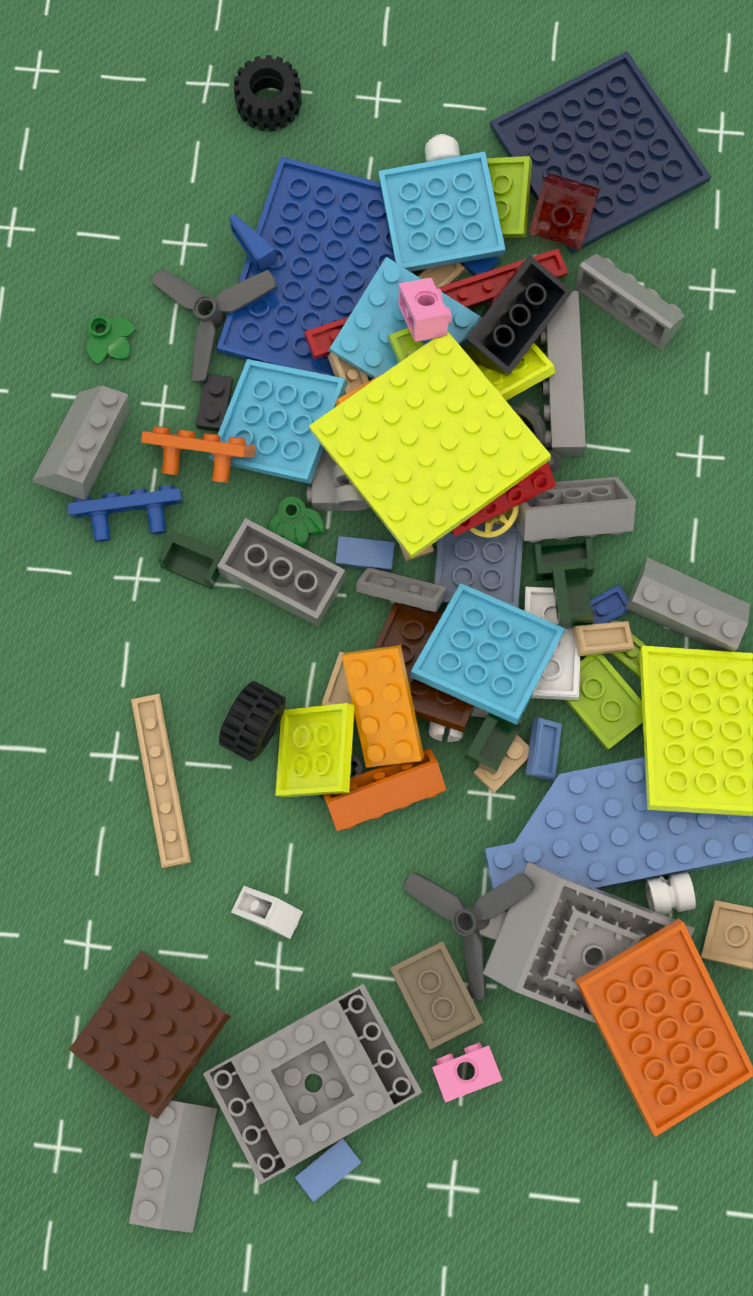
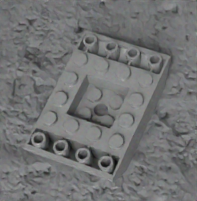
(552, 929)
(266, 1089)

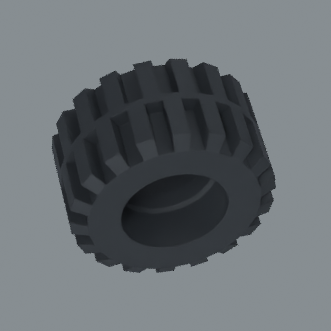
(267, 74)
(252, 721)

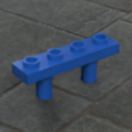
(113, 503)

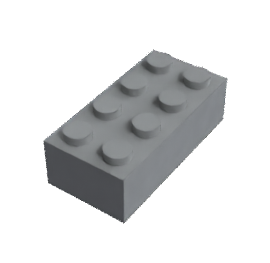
(281, 572)

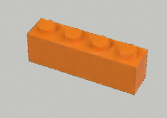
(385, 790)

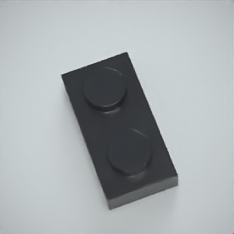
(214, 402)

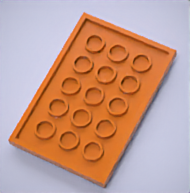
(666, 1027)

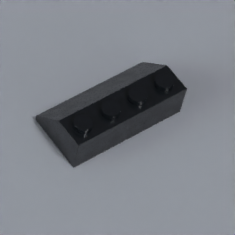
(515, 317)

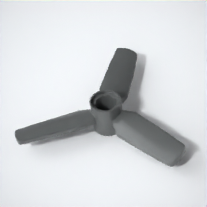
(226, 302)
(486, 908)

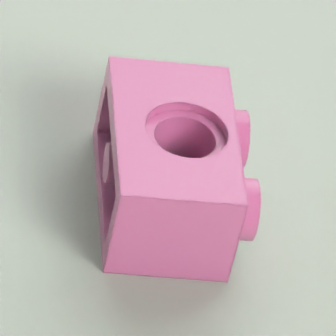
(424, 309)
(484, 1067)

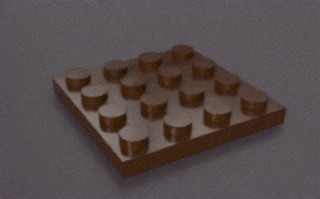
(412, 629)
(149, 1034)

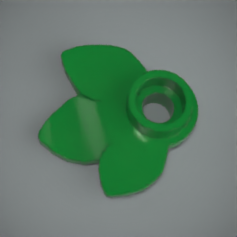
(111, 341)
(296, 527)

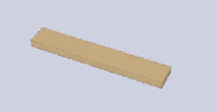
(161, 781)

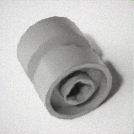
(346, 495)

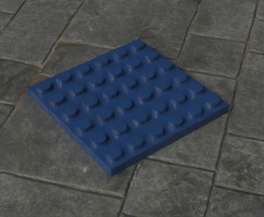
(608, 135)

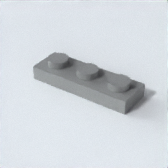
(401, 589)

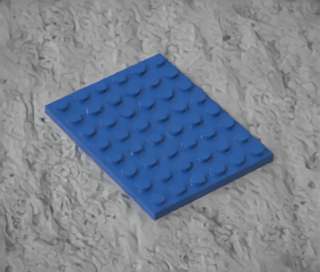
(328, 247)

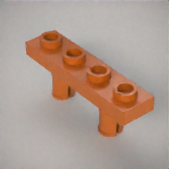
(210, 443)

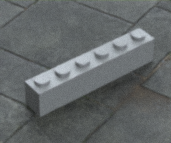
(565, 387)

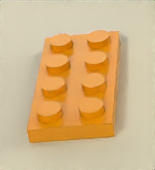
(383, 706)

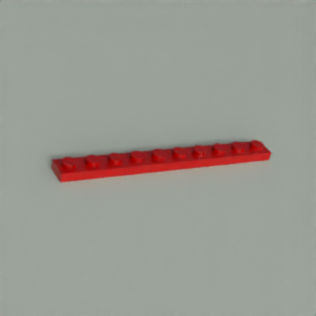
(468, 292)

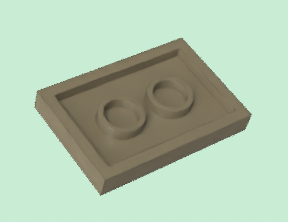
(436, 995)

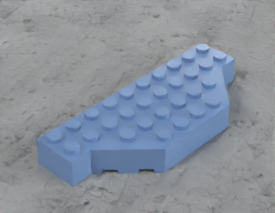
(603, 835)

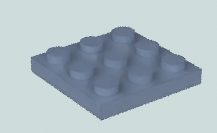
(481, 563)

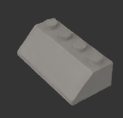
(628, 300)
(83, 441)
(577, 510)
(689, 607)
(173, 1167)

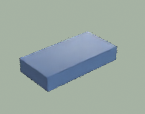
(365, 553)
(544, 749)
(328, 1169)

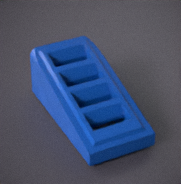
(257, 248)

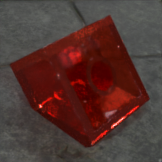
(564, 210)

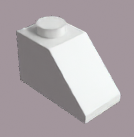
(267, 911)

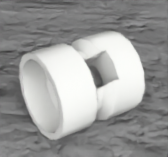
(670, 894)

